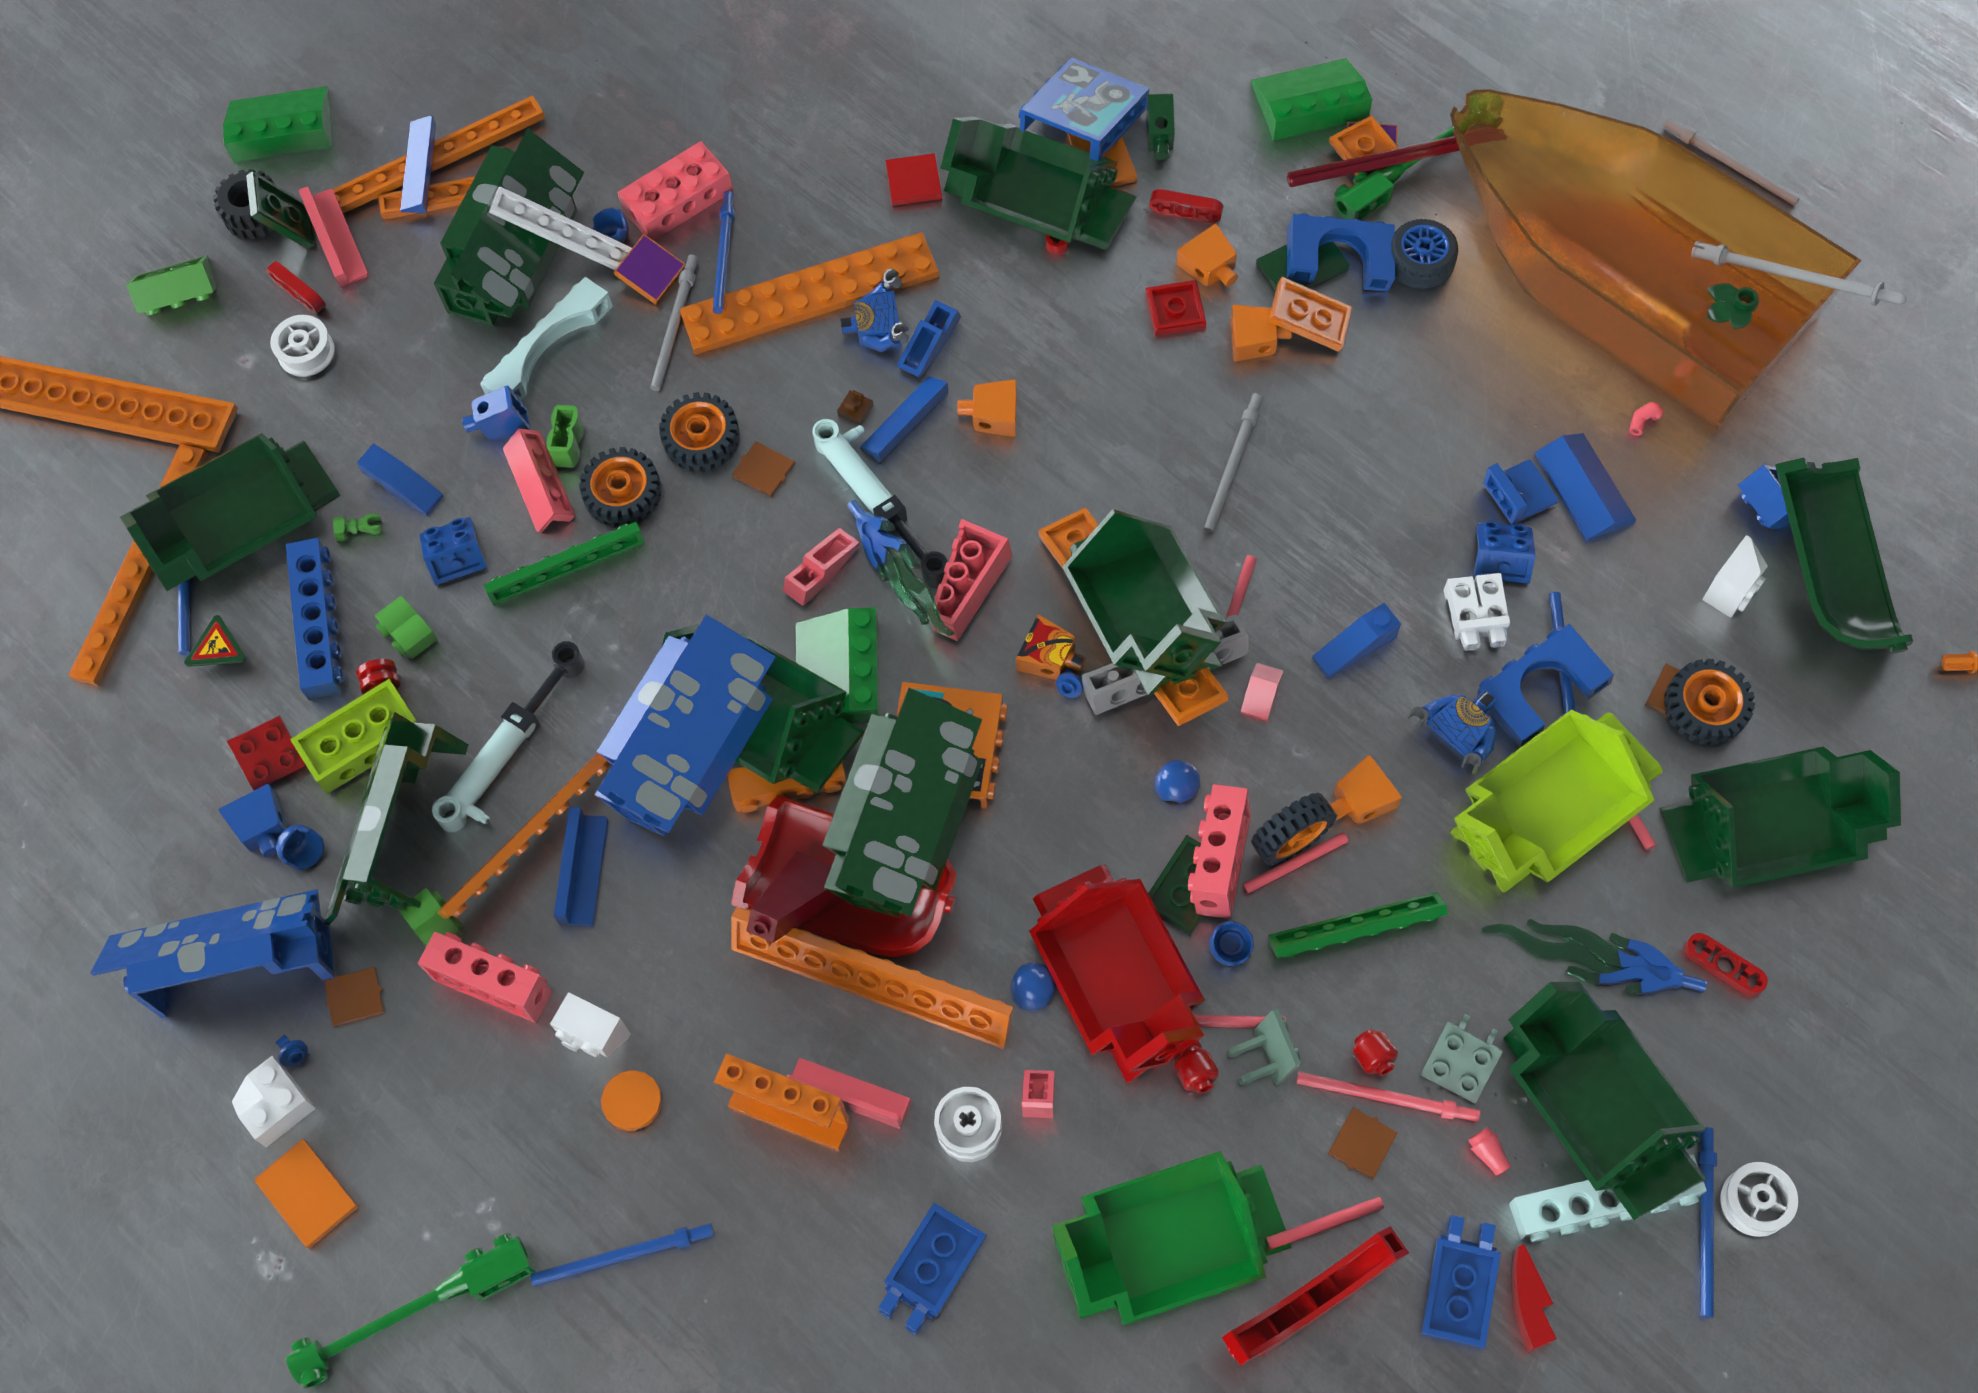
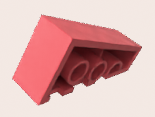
(969, 575)

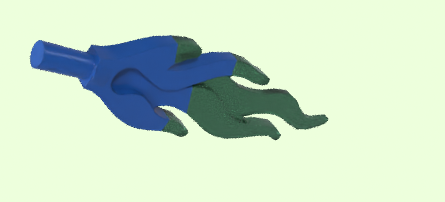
(894, 562)
(1610, 965)

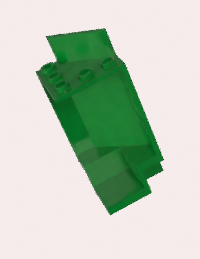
(1169, 1238)

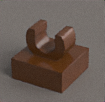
(855, 407)

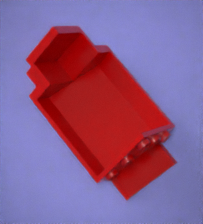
(1118, 970)

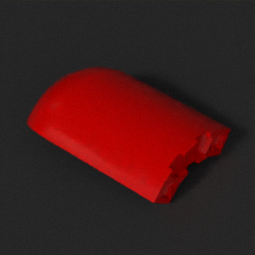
(802, 829)

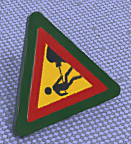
(215, 646)

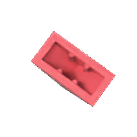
(1261, 691)
(1038, 1094)

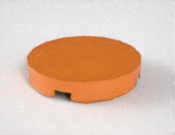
(631, 1100)

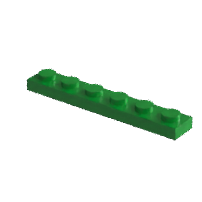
(563, 563)
(1357, 924)

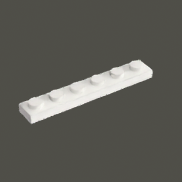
(558, 228)

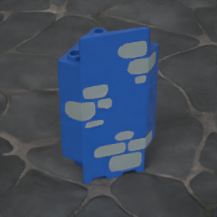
(684, 726)
(271, 933)

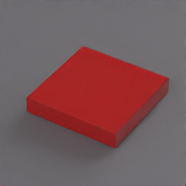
(913, 179)
(1175, 307)

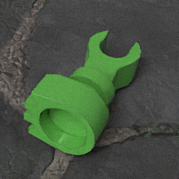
(342, 527)

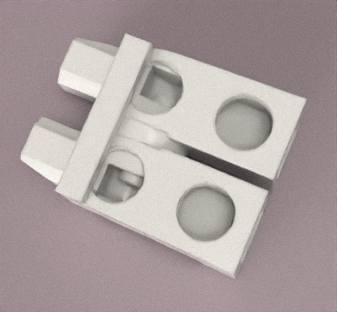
(1478, 610)

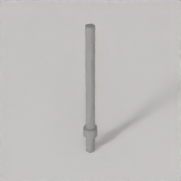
(1689, 136)
(686, 281)
(1248, 421)

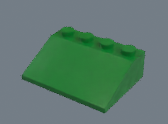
(1312, 98)
(278, 124)
(846, 653)

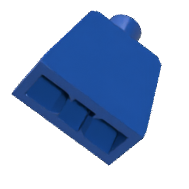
(497, 414)
(256, 819)

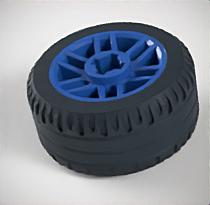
(1424, 253)

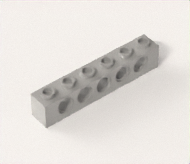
(1117, 685)

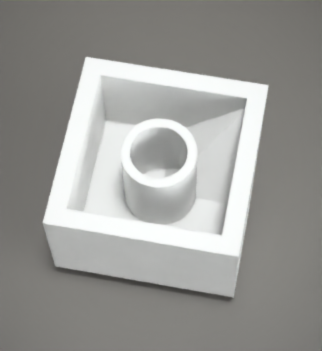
(1737, 579)
(588, 1027)
(270, 1102)

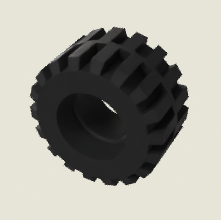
(231, 203)

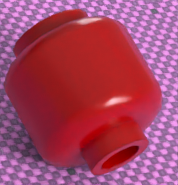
(1375, 1052)
(1196, 1069)

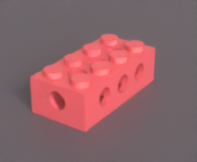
(675, 191)
(1221, 851)
(485, 976)

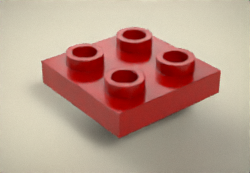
(266, 753)

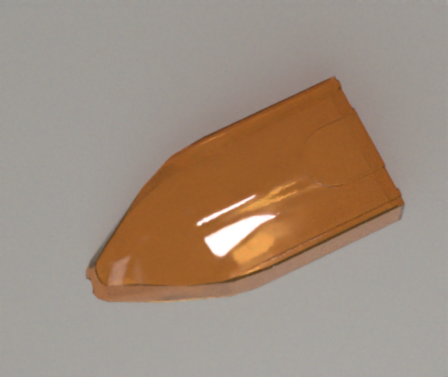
(1604, 238)

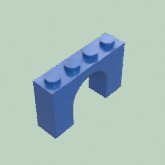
(1369, 239)
(1561, 651)

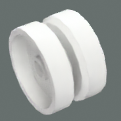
(965, 1106)

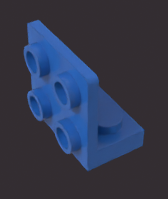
(1519, 490)
(451, 550)
(1505, 551)

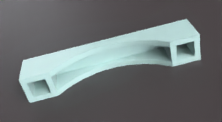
(580, 308)

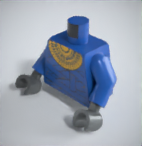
(878, 317)
(1462, 725)

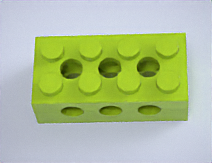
(349, 737)

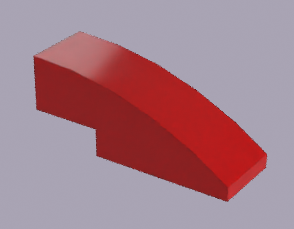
(1529, 1301)

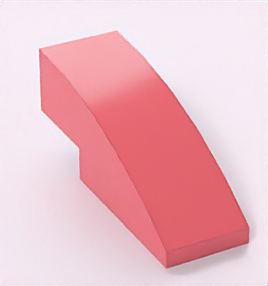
(820, 566)

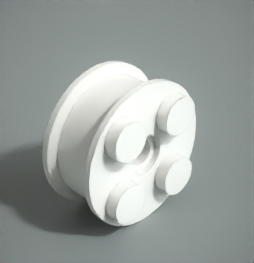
(302, 345)
(1744, 1208)

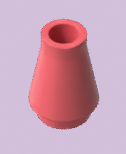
(1489, 1150)

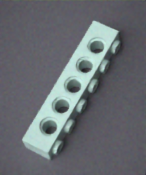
(1532, 1225)

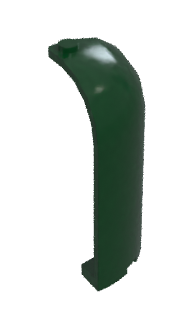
(1840, 554)

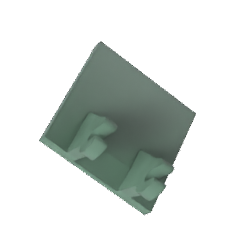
(1278, 1048)
(1462, 1061)

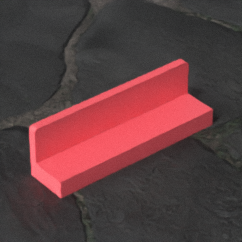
(334, 236)
(537, 479)
(855, 1094)

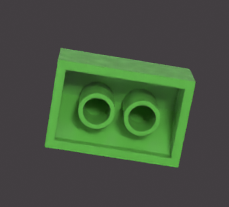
(172, 285)

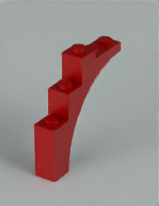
(1316, 1297)

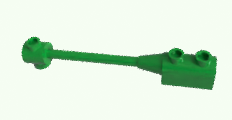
(1372, 189)
(480, 1276)

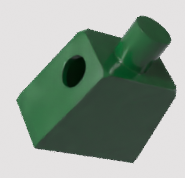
(1160, 124)

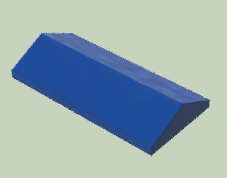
(1584, 486)

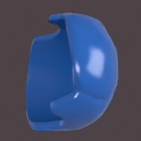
(611, 223)
(1177, 781)
(300, 847)
(1231, 943)
(1032, 986)

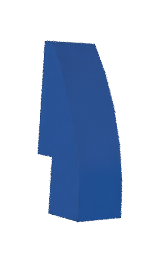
(929, 339)
(399, 479)

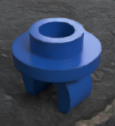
(1069, 684)
(291, 1052)

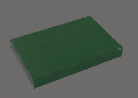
(279, 210)
(1330, 263)
(1171, 889)

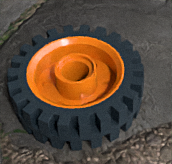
(704, 448)
(614, 470)
(1695, 716)
(1294, 829)

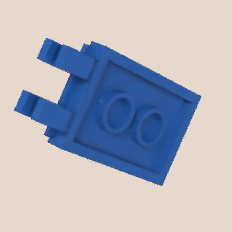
(931, 1266)
(1461, 1286)

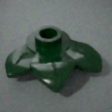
(1729, 304)

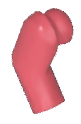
(1650, 410)

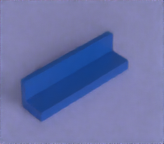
(580, 868)

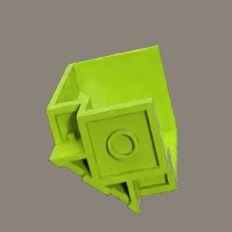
(1556, 798)

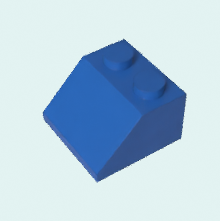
(1765, 495)

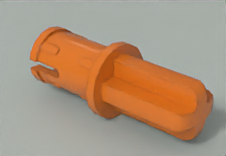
(1960, 662)

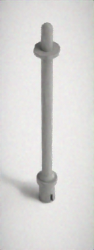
(1721, 255)

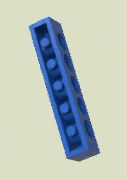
(300, 559)

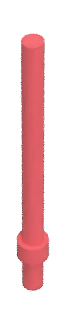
(1447, 1108)

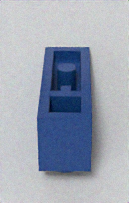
(1358, 640)

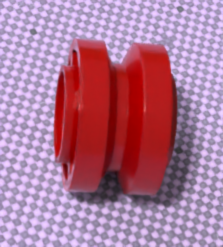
(376, 672)

